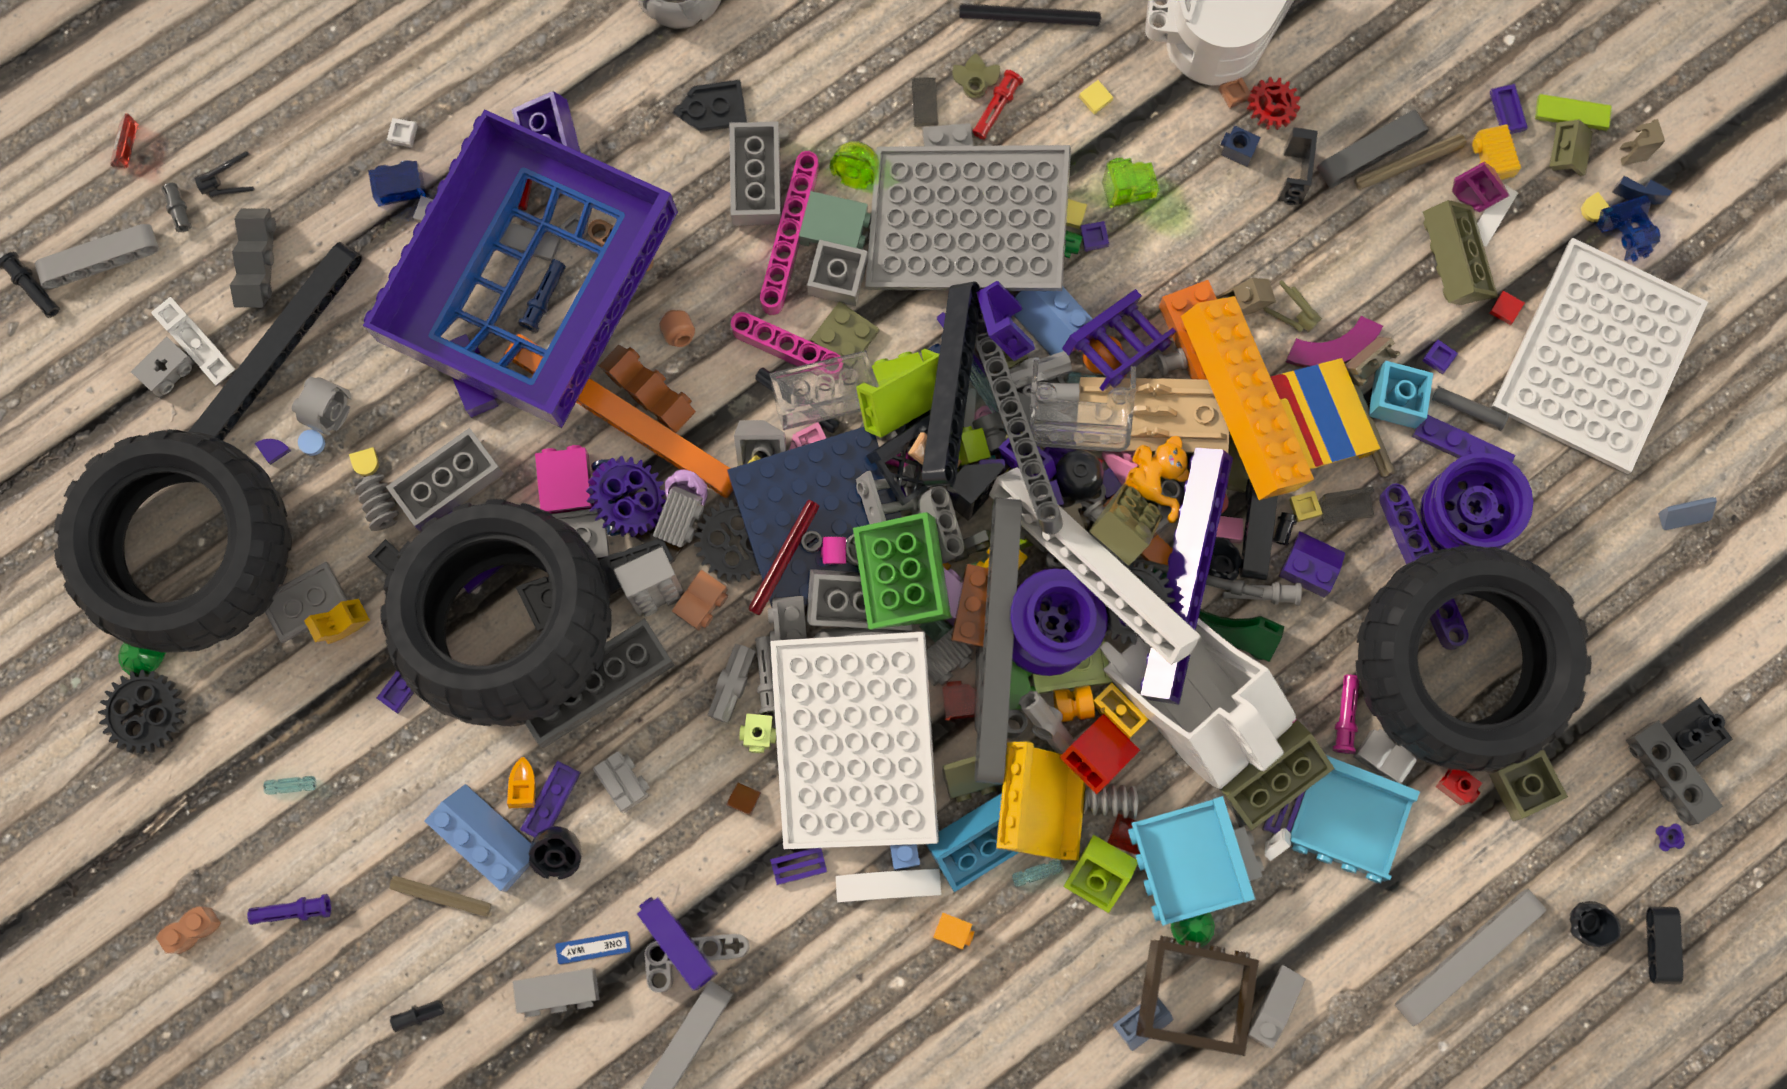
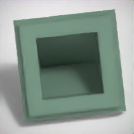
(935, 629)

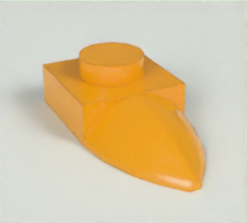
(521, 786)

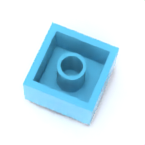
(1400, 394)

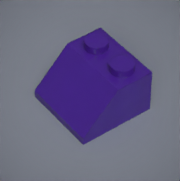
(1312, 564)

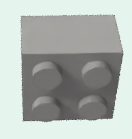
(837, 272)

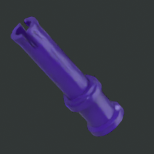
(301, 909)

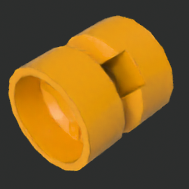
(1074, 703)

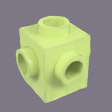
(754, 724)

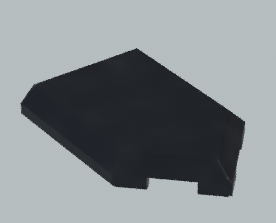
(713, 106)

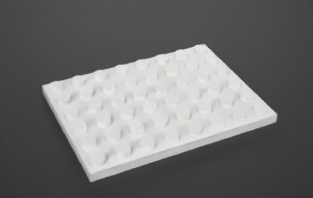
(1600, 355)
(854, 741)

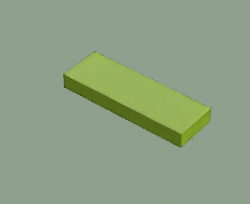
(1564, 109)

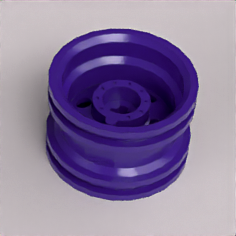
(1509, 489)

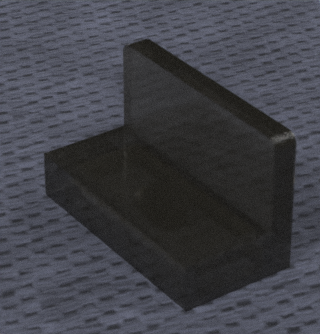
(1346, 505)

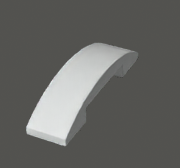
(193, 341)
(888, 885)

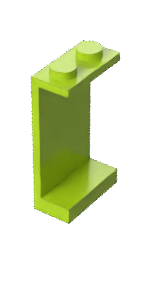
(900, 398)

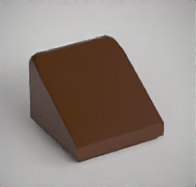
(743, 799)

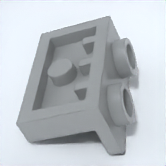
(788, 618)

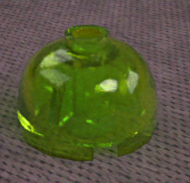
(855, 164)

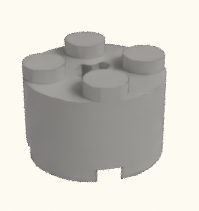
(322, 405)

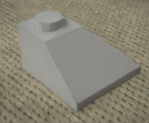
(758, 439)

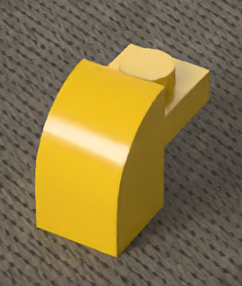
(338, 622)

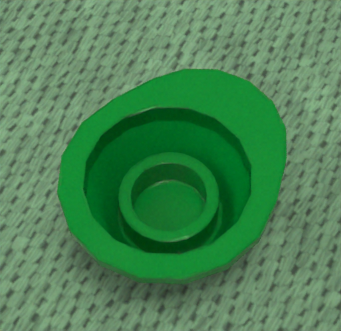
(139, 659)
(1194, 929)

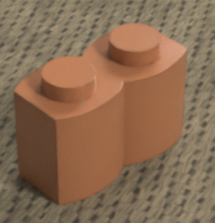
(700, 600)
(184, 934)

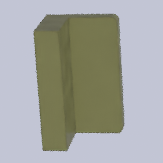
(1571, 147)

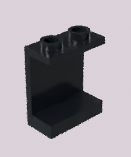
(1299, 145)

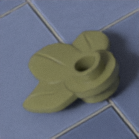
(976, 74)

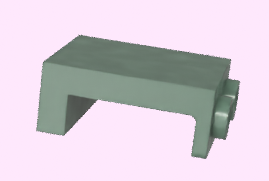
(834, 221)

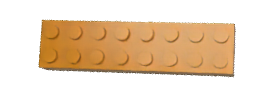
(1247, 397)

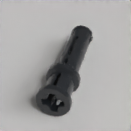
(23, 277)

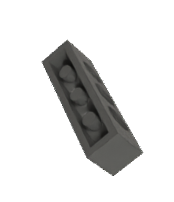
(1703, 800)

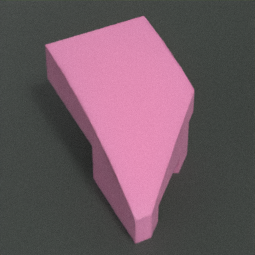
(808, 435)

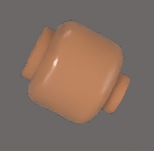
(677, 328)

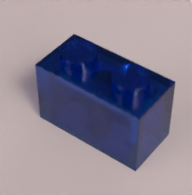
(397, 183)

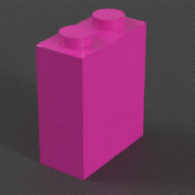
(563, 479)

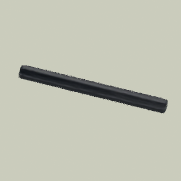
(1029, 14)

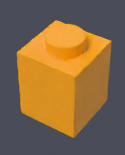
(954, 931)

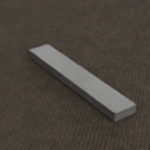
(515, 236)

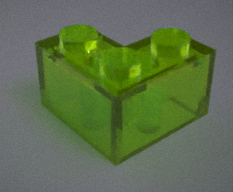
(1129, 182)

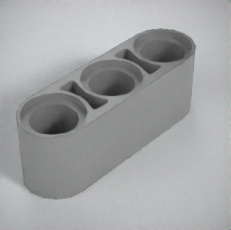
(943, 511)

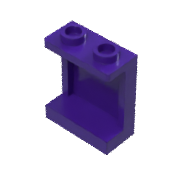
(997, 310)

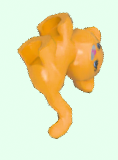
(1169, 463)

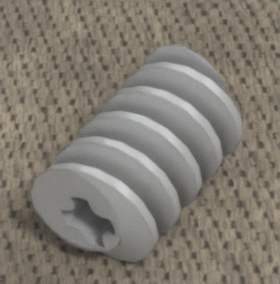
(375, 502)
(1112, 800)

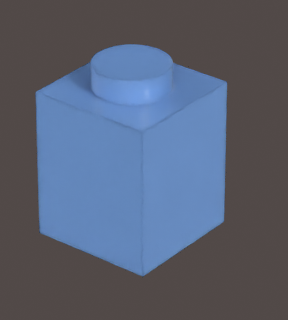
(904, 856)

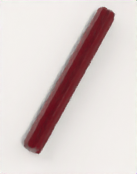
(783, 557)

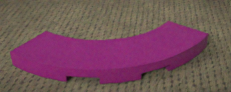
(1346, 347)

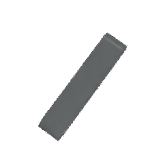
(1372, 149)

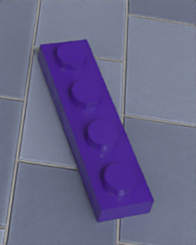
(1453, 440)

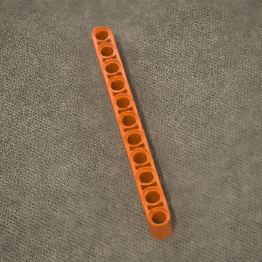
(642, 428)

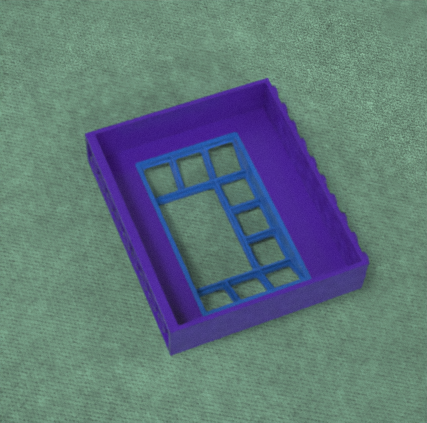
(466, 228)

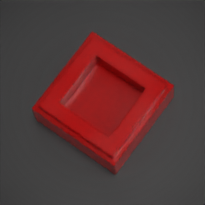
(1507, 307)

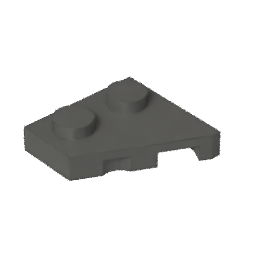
(975, 543)

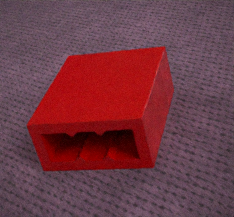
(1099, 754)

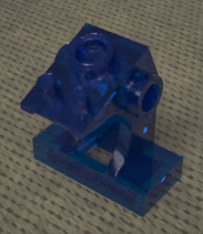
(1638, 240)

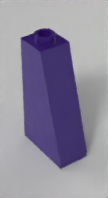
(676, 943)

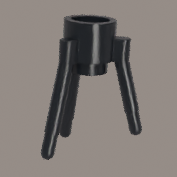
(209, 181)

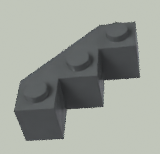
(253, 258)

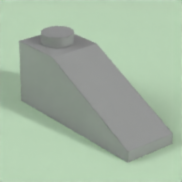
(1276, 1007)

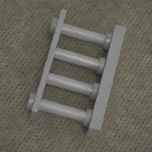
(875, 511)

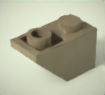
(1251, 295)

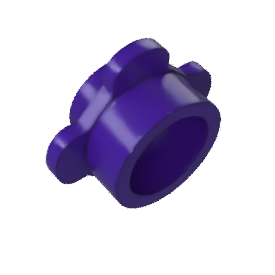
(1677, 837)

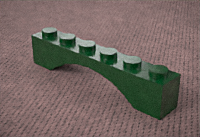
(1254, 635)

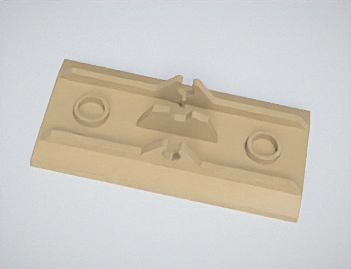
(1167, 410)

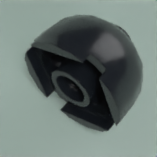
(1079, 475)
(555, 853)

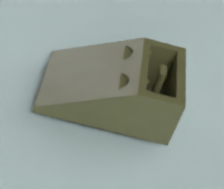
(1127, 524)

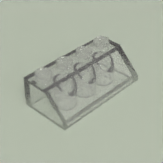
(821, 389)

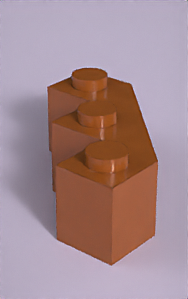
(647, 388)

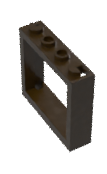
(1151, 989)

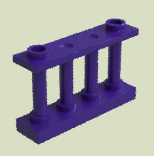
(1112, 317)

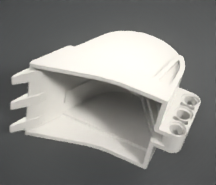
(1215, 38)
(1226, 708)

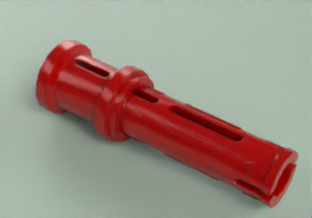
(1000, 93)

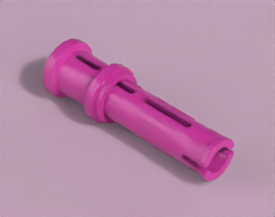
(1346, 726)

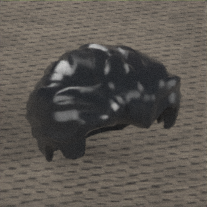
(1225, 560)
(1594, 924)

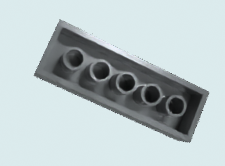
(628, 664)

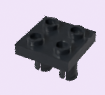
(1697, 731)

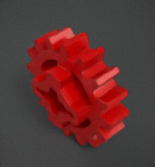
(1281, 95)

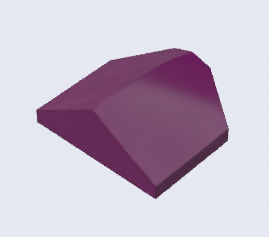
(1479, 187)

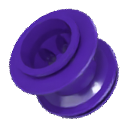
(1034, 642)

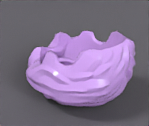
(687, 481)

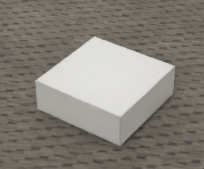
(402, 132)
(1277, 844)

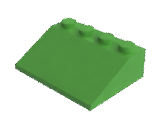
(902, 572)

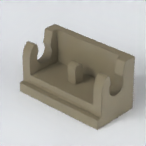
(1645, 144)
(1370, 359)

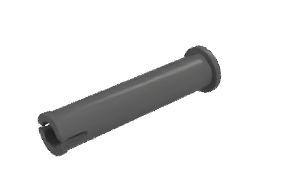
(1470, 407)

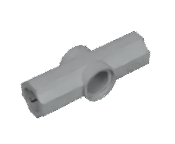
(1048, 369)
(731, 683)
(1046, 722)

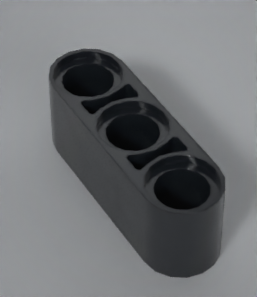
(1664, 945)

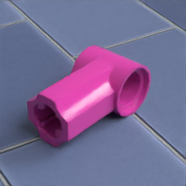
(833, 550)

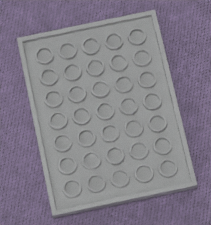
(969, 217)

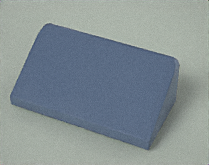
(1687, 513)
(1128, 1024)

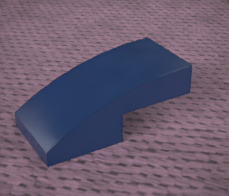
(1631, 190)

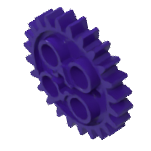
(617, 475)

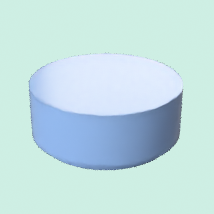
(311, 442)

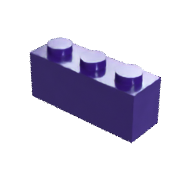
(473, 399)

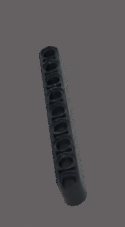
(951, 385)

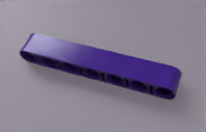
(1416, 531)

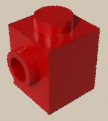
(1459, 786)

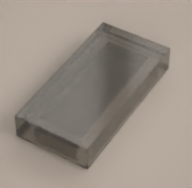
(924, 101)

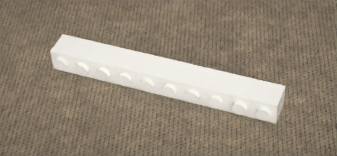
(1104, 576)

